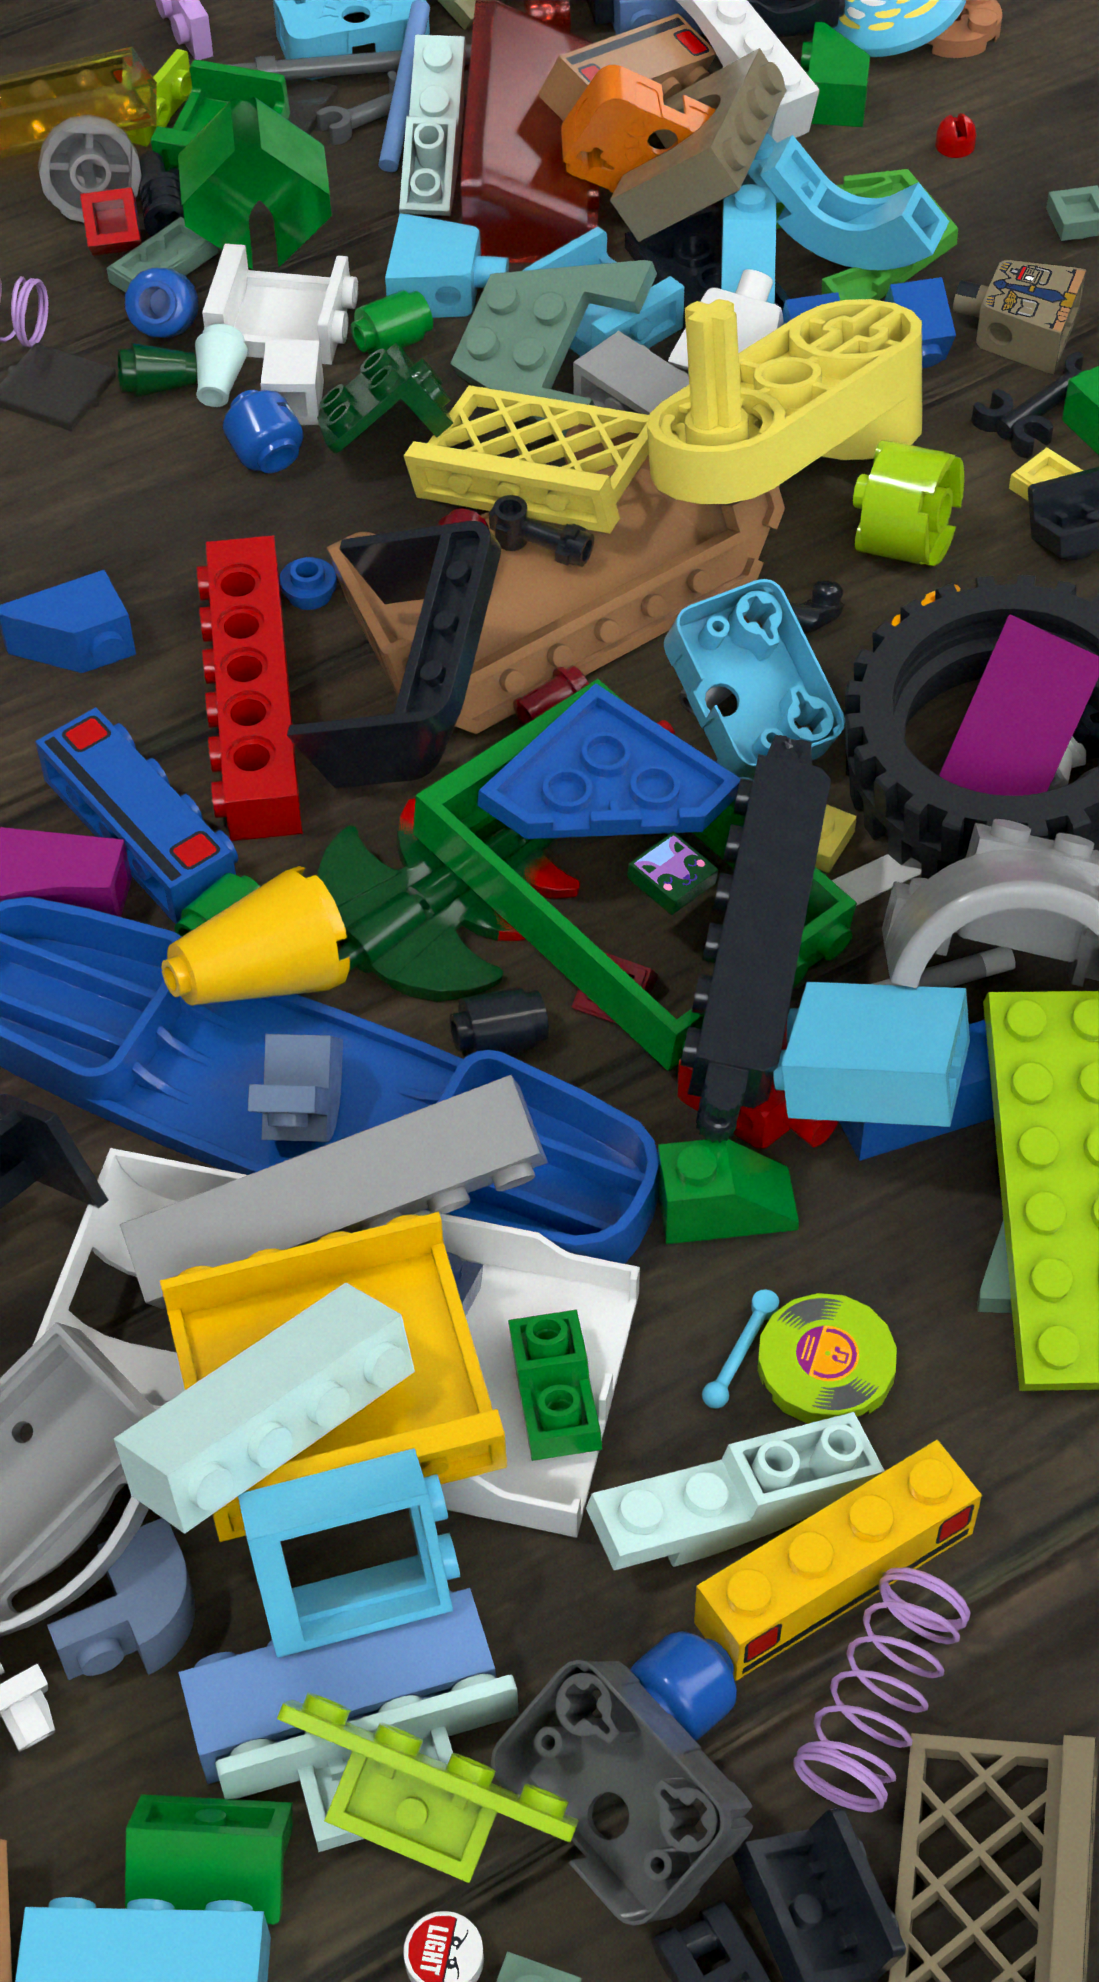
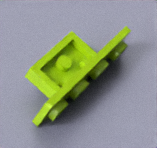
(416, 1802)

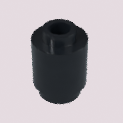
(500, 1021)

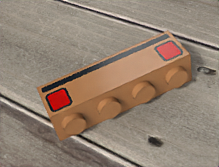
(662, 51)

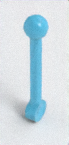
(763, 1306)

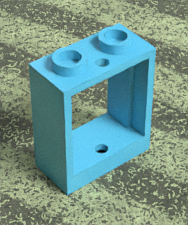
(361, 1599)

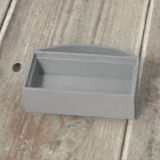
(67, 1472)

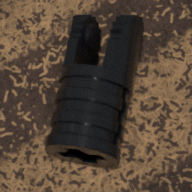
(159, 193)

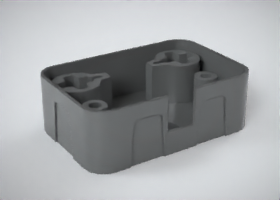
(645, 1761)

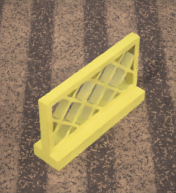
(552, 493)

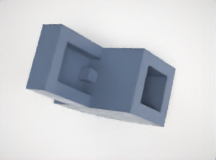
(299, 1087)
(147, 1614)

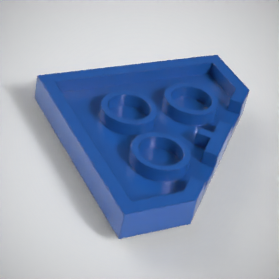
(607, 775)

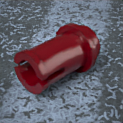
(549, 694)

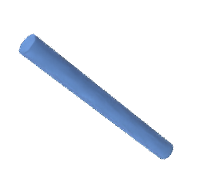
(401, 96)

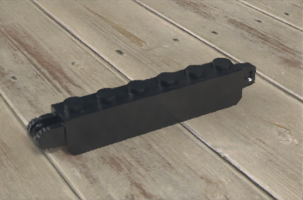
(759, 937)

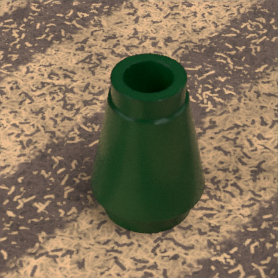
(154, 369)

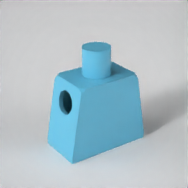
(440, 263)

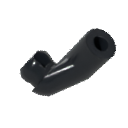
(822, 608)

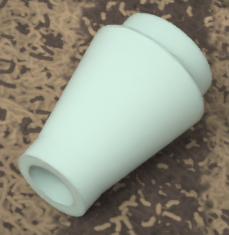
(218, 362)

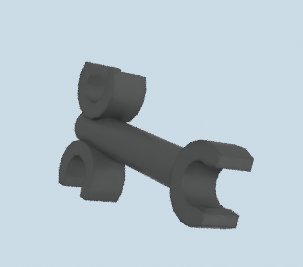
(342, 120)

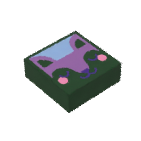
(672, 873)

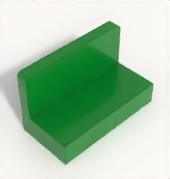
(208, 1852)

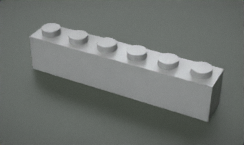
(345, 1186)

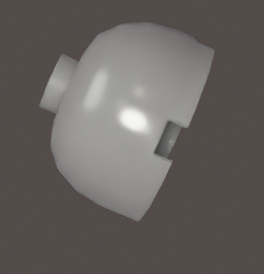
(86, 157)

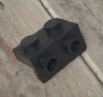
(1066, 514)
(820, 1903)

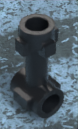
(514, 529)

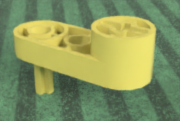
(806, 391)

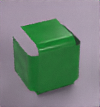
(249, 158)

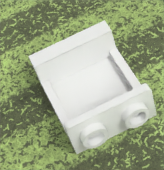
(281, 303)

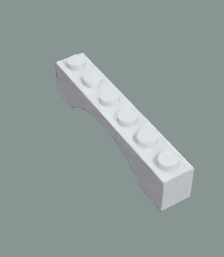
(738, 30)

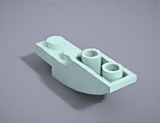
(433, 126)
(737, 1499)

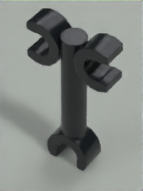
(1026, 420)

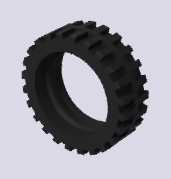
(919, 660)

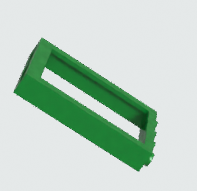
(446, 825)

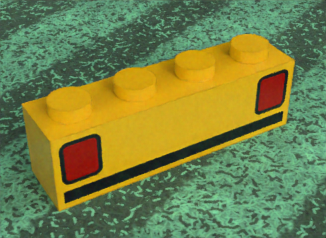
(836, 1558)

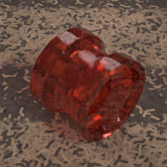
(551, 11)

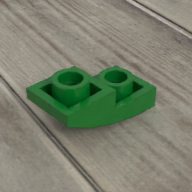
(554, 1385)

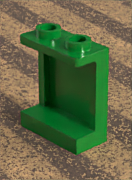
(211, 90)

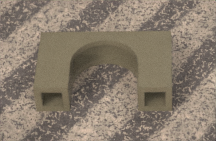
(711, 159)

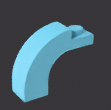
(849, 227)

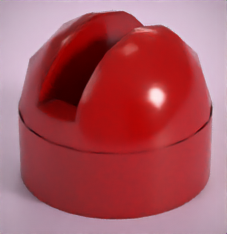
(946, 138)

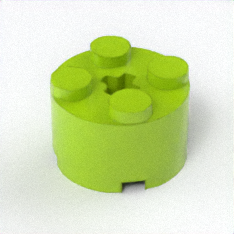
(908, 503)

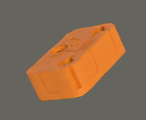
(613, 121)

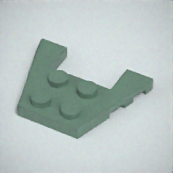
(531, 319)

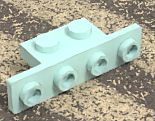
(320, 1763)

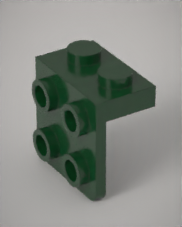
(382, 383)

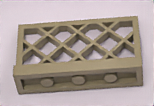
(1065, 1846)

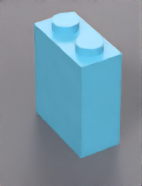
(875, 1053)

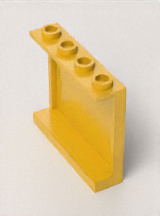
(405, 1266)

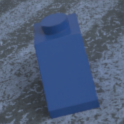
(69, 625)

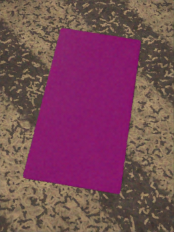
(1022, 713)

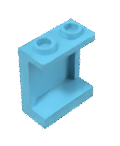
(658, 318)

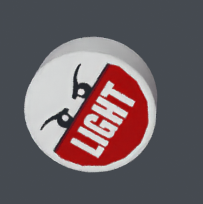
(443, 1949)

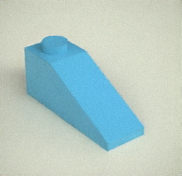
(748, 235)

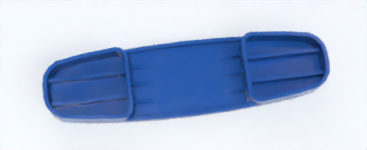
(105, 1033)

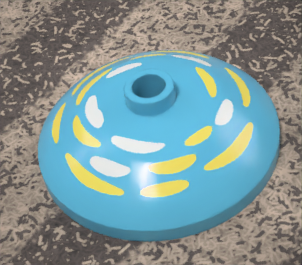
(896, 25)

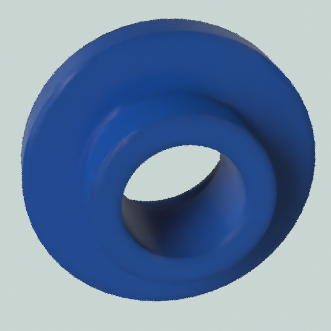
(308, 582)

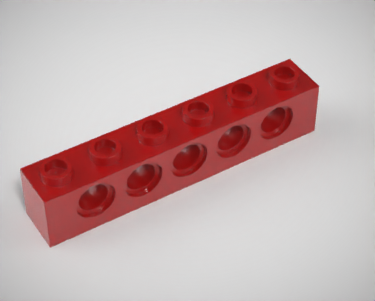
(251, 690)

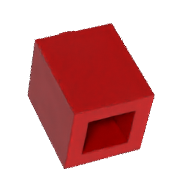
(111, 221)

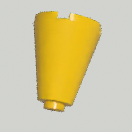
(262, 946)

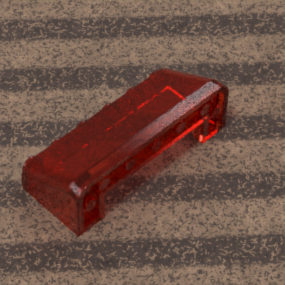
(512, 141)

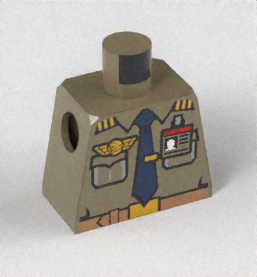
(1024, 311)

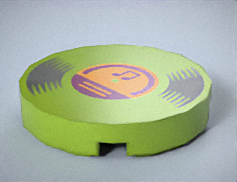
(826, 1358)

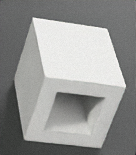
(297, 374)

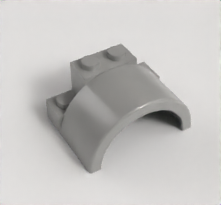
(1005, 894)

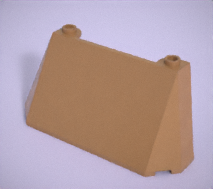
(585, 616)

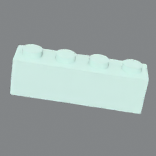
(264, 1406)

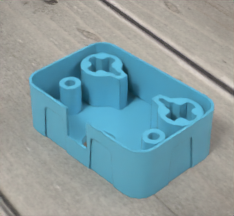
(319, 29)
(765, 669)

